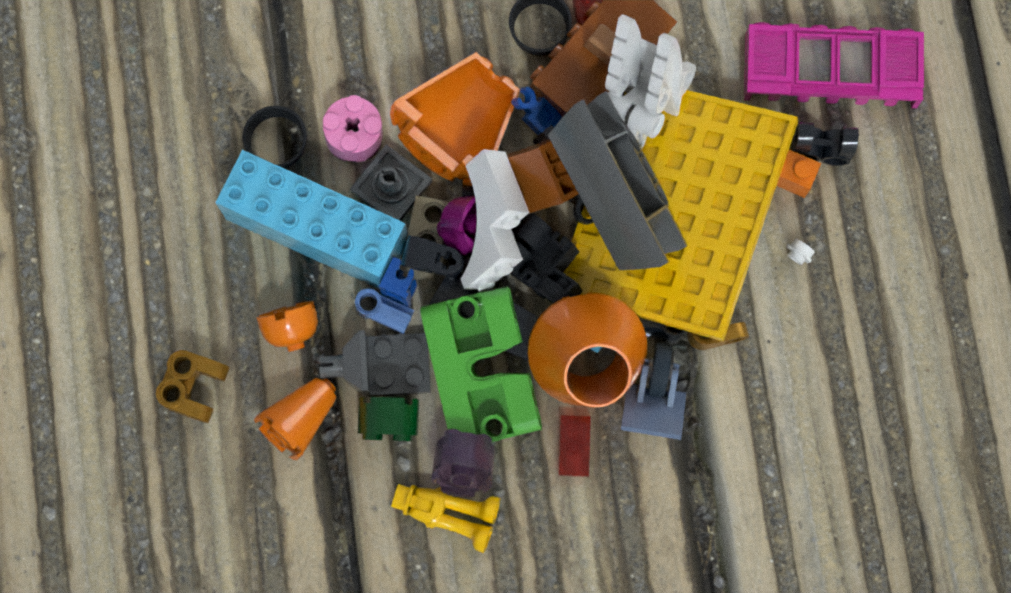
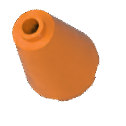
(297, 417)

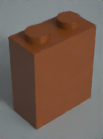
(541, 176)

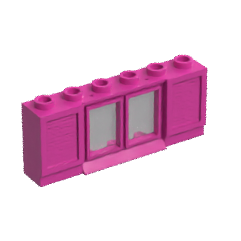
(834, 63)

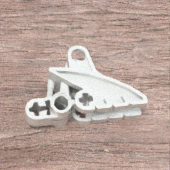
(649, 75)

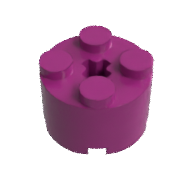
(459, 224)

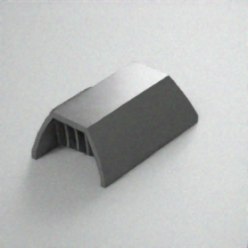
(616, 185)

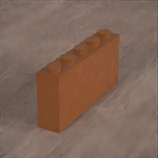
(578, 73)

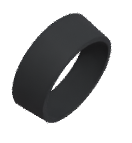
(520, 5)
(270, 112)

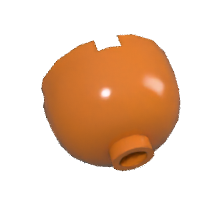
(289, 325)

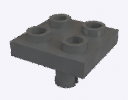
(391, 184)

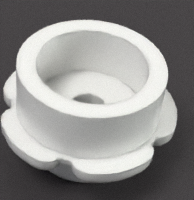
(800, 252)

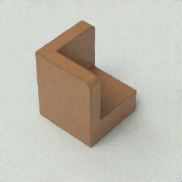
(601, 43)

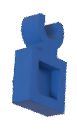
(539, 111)

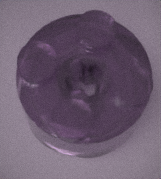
(463, 463)

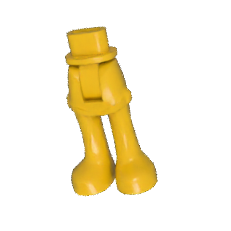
(429, 507)

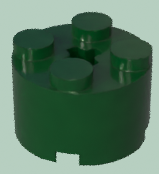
(388, 417)

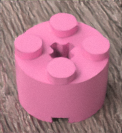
(353, 113)

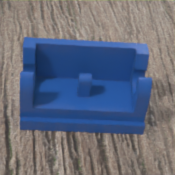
(396, 285)

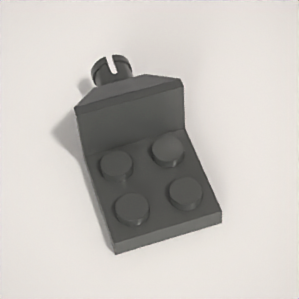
(382, 364)

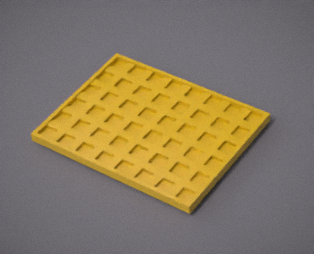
(719, 180)

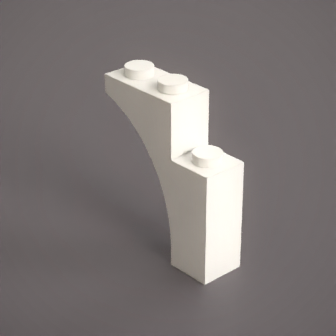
(498, 211)

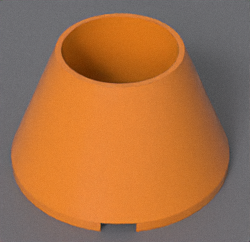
(581, 324)

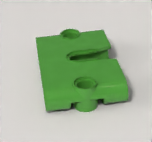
(456, 346)

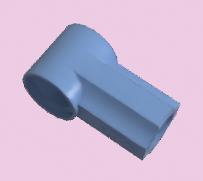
(386, 312)

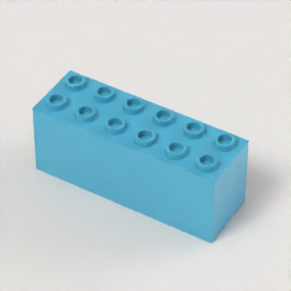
(311, 219)

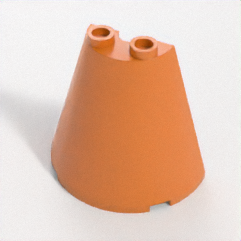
(455, 116)

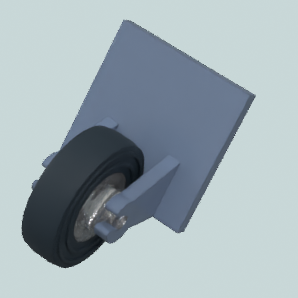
(653, 408)

